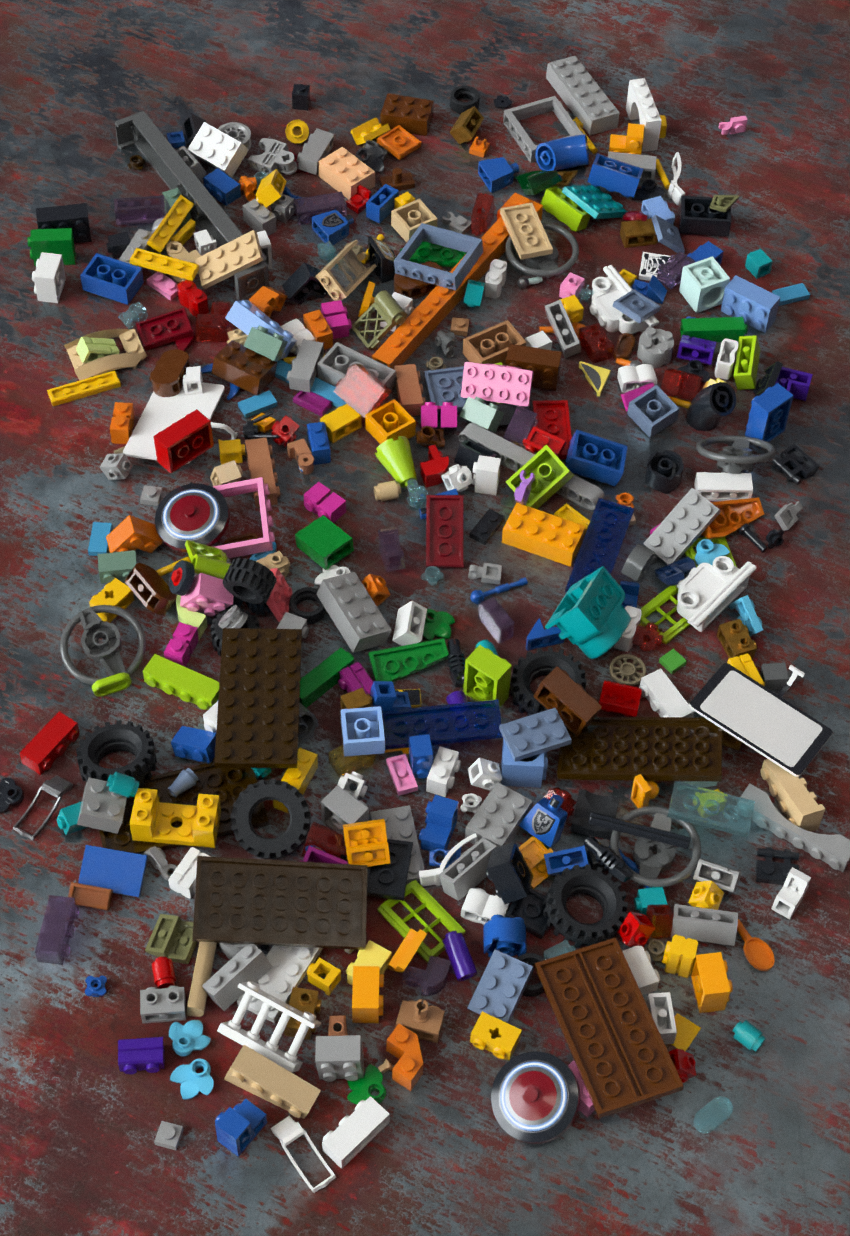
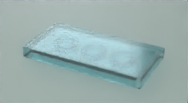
(711, 809)

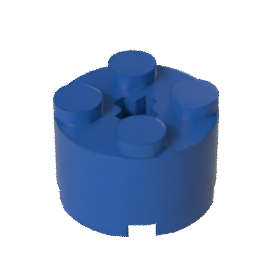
(505, 935)

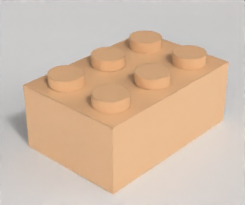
(345, 172)

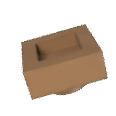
(460, 326)

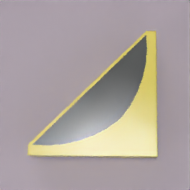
(595, 376)

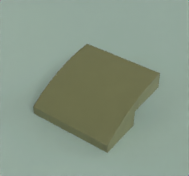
(172, 939)

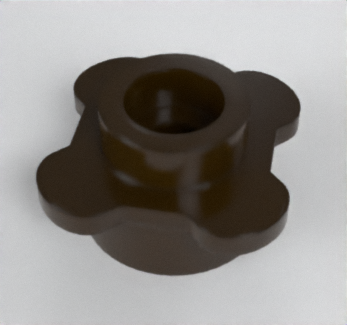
(136, 162)

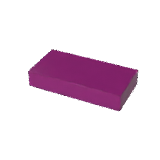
(312, 402)

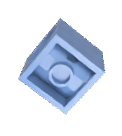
(523, 773)

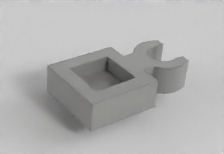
(458, 224)

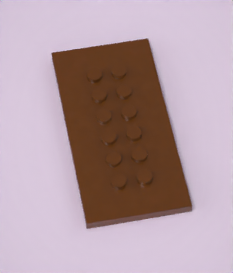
(608, 1027)

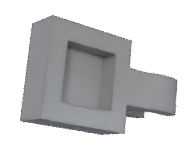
(787, 515)
(489, 573)
(157, 859)

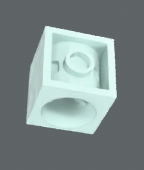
(703, 284)

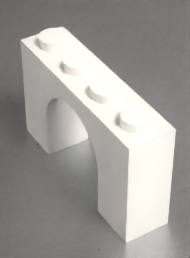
(642, 106)

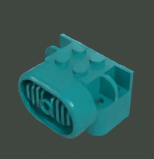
(592, 614)

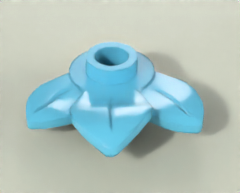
(708, 551)
(188, 1037)
(193, 1082)

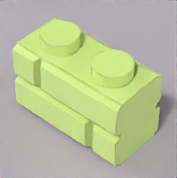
(95, 348)

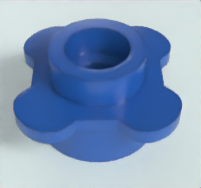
(95, 991)

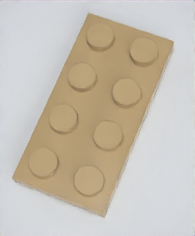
(526, 231)
(229, 259)

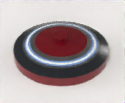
(192, 514)
(535, 1097)

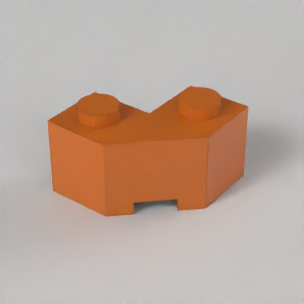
(268, 299)
(406, 1047)

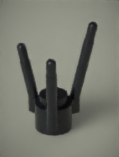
(252, 431)

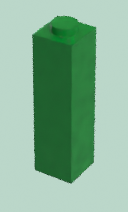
(714, 328)
(324, 676)

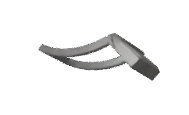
(56, 787)

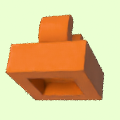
(479, 147)

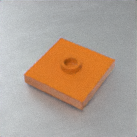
(399, 142)

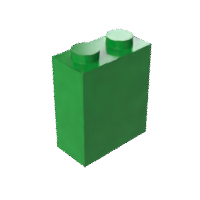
(52, 241)
(324, 542)

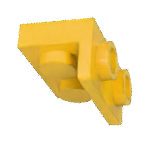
(368, 131)

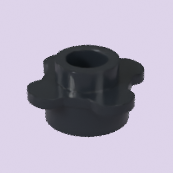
(775, 538)

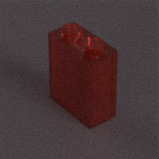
(361, 390)

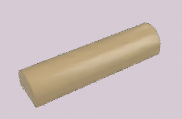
(201, 974)

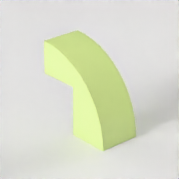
(191, 618)

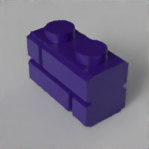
(696, 349)
(141, 1055)

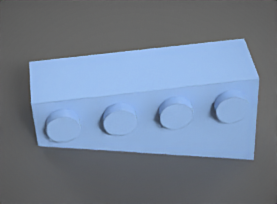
(247, 315)

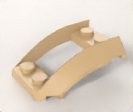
(102, 365)

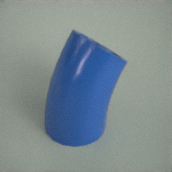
(563, 153)

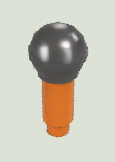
(623, 362)

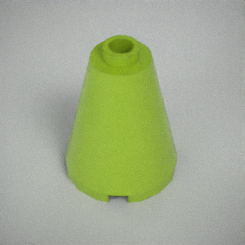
(397, 459)

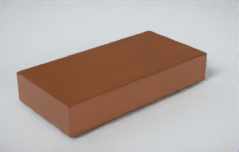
(91, 896)

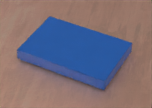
(113, 870)

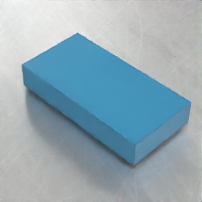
(792, 294)
(257, 404)
(98, 541)

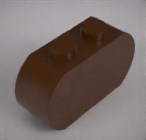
(414, 288)
(169, 372)
(150, 589)

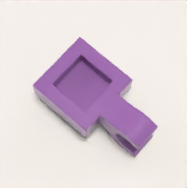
(522, 492)

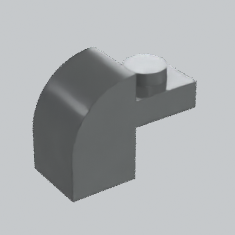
(638, 562)

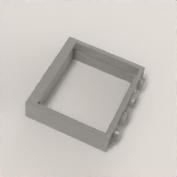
(513, 115)

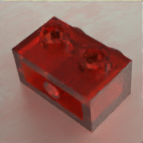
(595, 343)

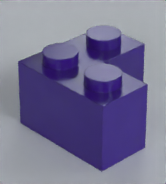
(795, 382)

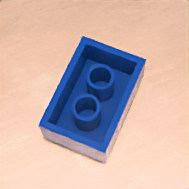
(615, 175)
(112, 278)
(769, 413)
(596, 458)

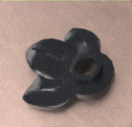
(373, 157)
(648, 190)
(696, 367)
(9, 794)

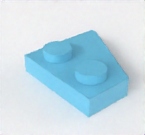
(747, 614)

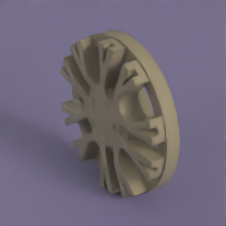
(627, 670)

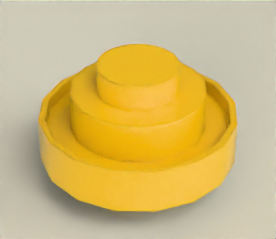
(297, 131)

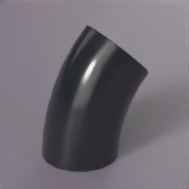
(711, 405)

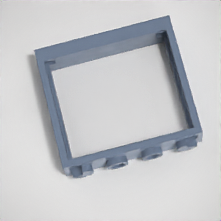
(470, 245)

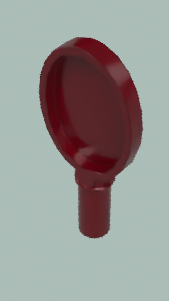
(635, 215)

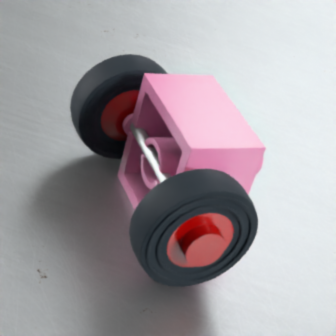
(200, 592)

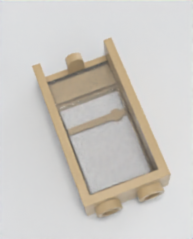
(344, 272)

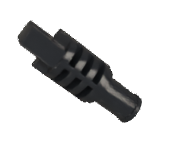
(456, 663)
(608, 859)

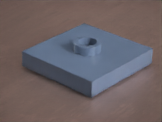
(668, 234)
(636, 306)

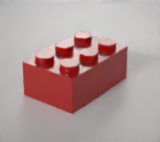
(183, 441)

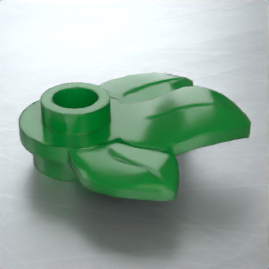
(438, 625)
(365, 1086)

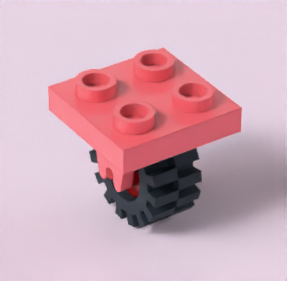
(278, 599)

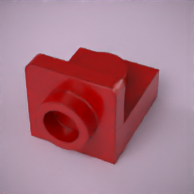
(358, 201)

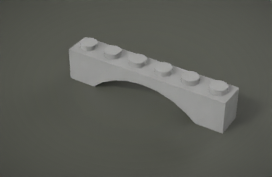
(828, 848)

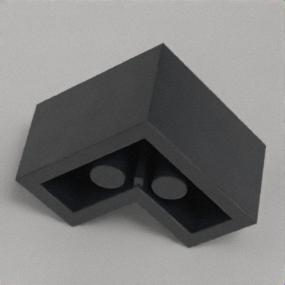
(303, 283)

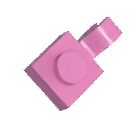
(736, 125)

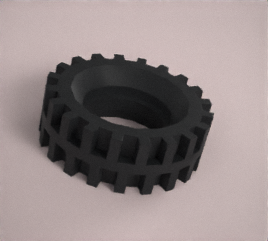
(538, 665)
(112, 739)
(270, 847)
(595, 885)

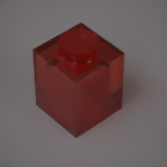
(662, 919)

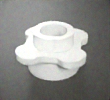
(470, 798)

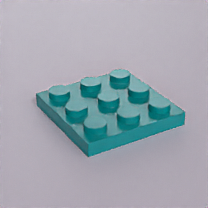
(594, 201)

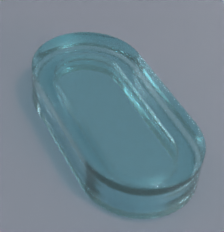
(713, 1115)

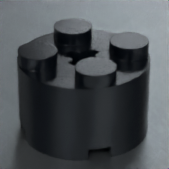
(664, 471)

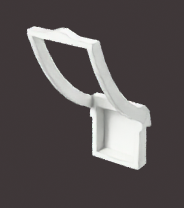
(674, 190)
(431, 877)
(287, 1132)

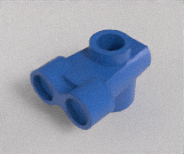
(441, 852)

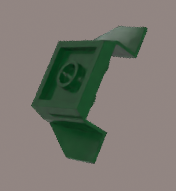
(537, 181)

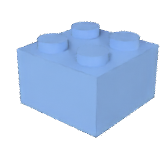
(362, 731)

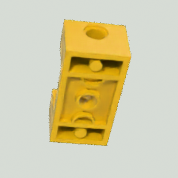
(153, 820)

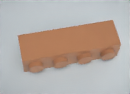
(261, 465)

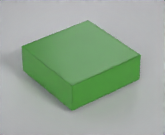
(672, 661)

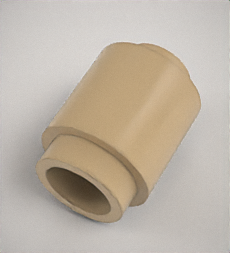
(387, 491)

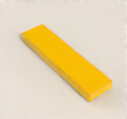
(170, 224)
(164, 264)
(84, 388)

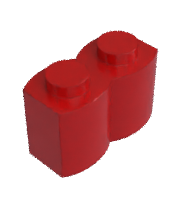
(192, 298)

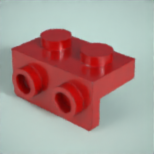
(538, 439)
(620, 698)

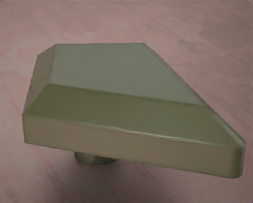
(723, 202)

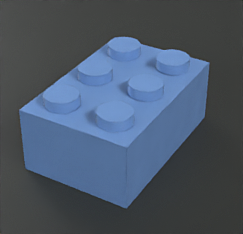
(751, 302)

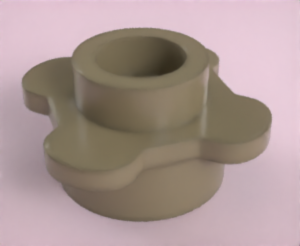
(435, 363)
(655, 944)

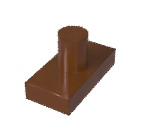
(398, 180)

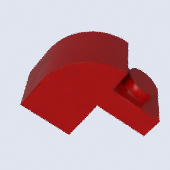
(434, 468)

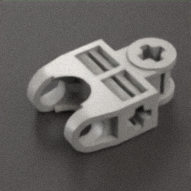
(275, 157)

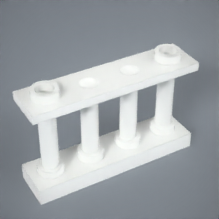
(252, 1038)

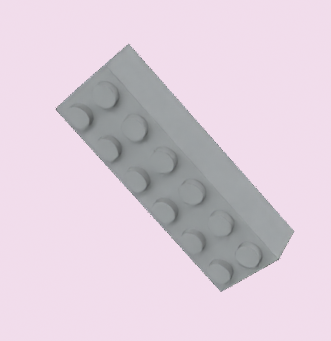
(582, 95)

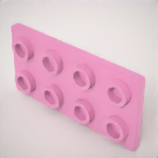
(497, 383)

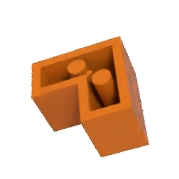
(133, 535)

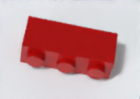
(50, 743)

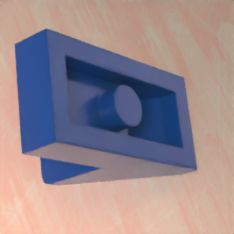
(653, 290)
(631, 592)
(542, 638)

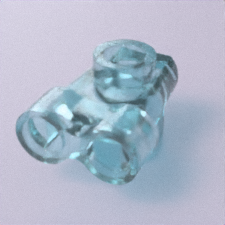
(326, 251)
(134, 314)
(417, 494)

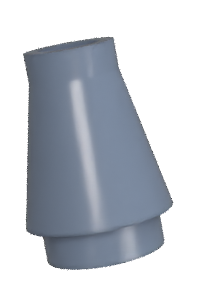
(183, 782)

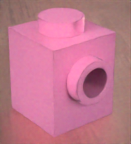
(571, 285)

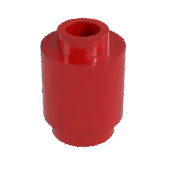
(163, 972)

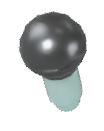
(524, 282)

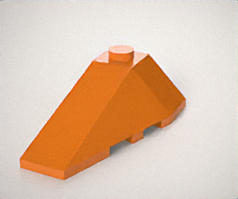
(733, 516)

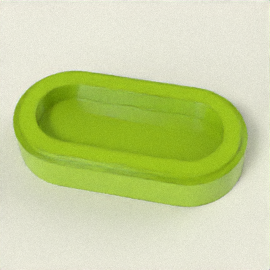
(111, 684)

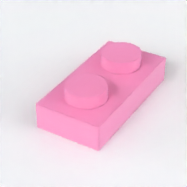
(163, 285)
(401, 774)

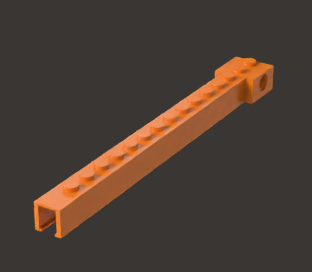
(443, 300)

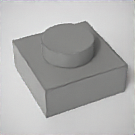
(151, 495)
(168, 1135)

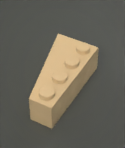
(793, 797)
(272, 1082)

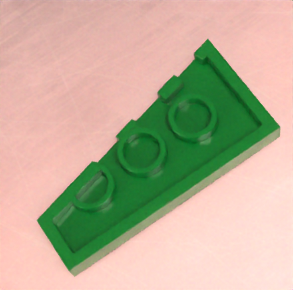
(405, 660)

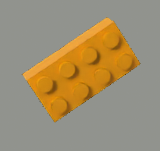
(543, 534)

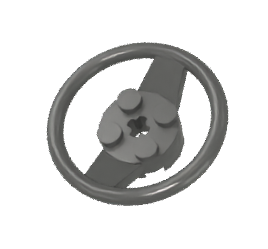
(547, 264)
(737, 456)
(105, 652)
(652, 865)

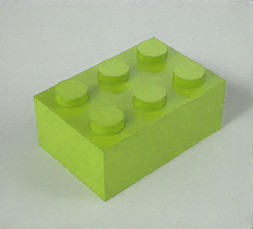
(549, 476)
(487, 676)

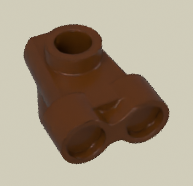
(430, 436)

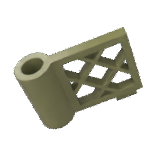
(391, 314)

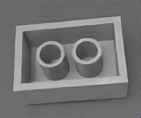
(499, 816)

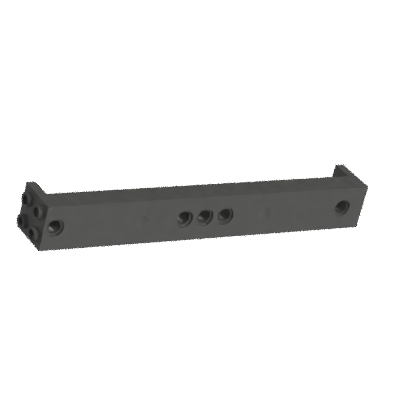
(207, 213)

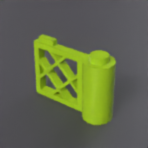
(207, 559)

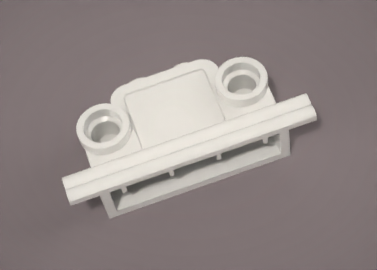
(604, 293)
(711, 590)

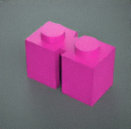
(336, 318)
(448, 415)
(317, 501)
(182, 645)

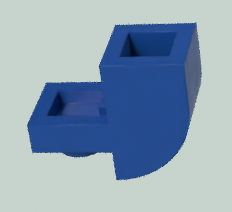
(384, 695)

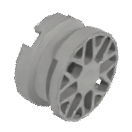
(233, 618)

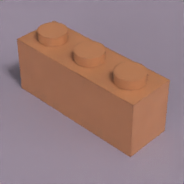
(409, 389)

